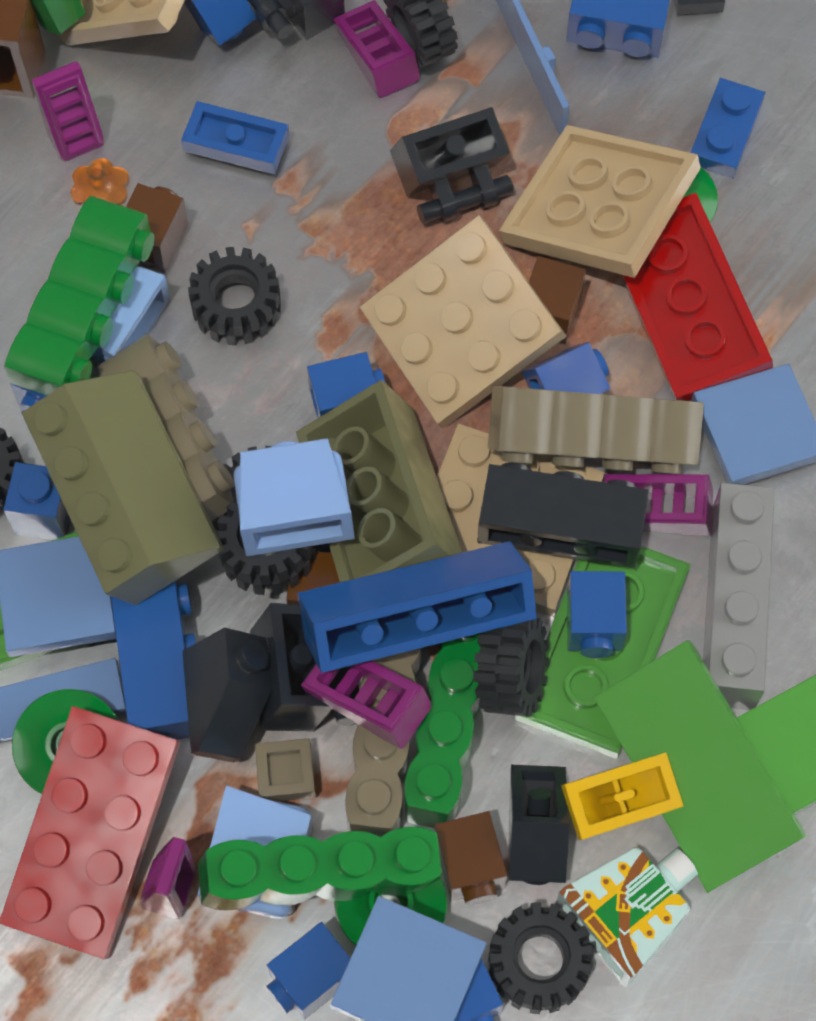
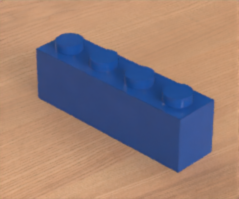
(417, 606)
(151, 659)

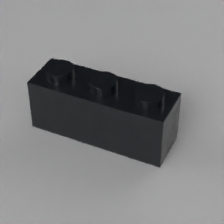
(563, 514)

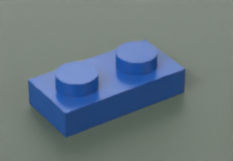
(727, 127)
(235, 137)

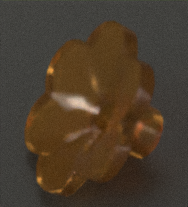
(100, 181)

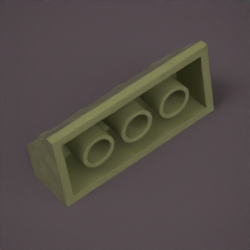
(122, 484)
(389, 485)

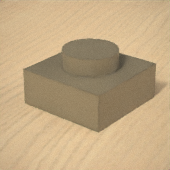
(285, 770)

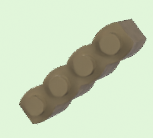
(176, 407)
(595, 427)
(380, 768)

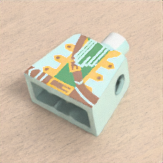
(630, 907)

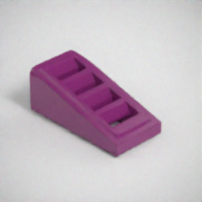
(399, 63)
(69, 115)
(680, 487)
(395, 715)
(169, 880)

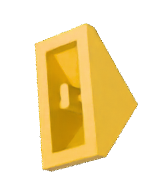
(622, 796)

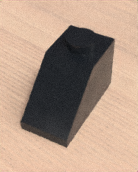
(225, 692)
(538, 825)

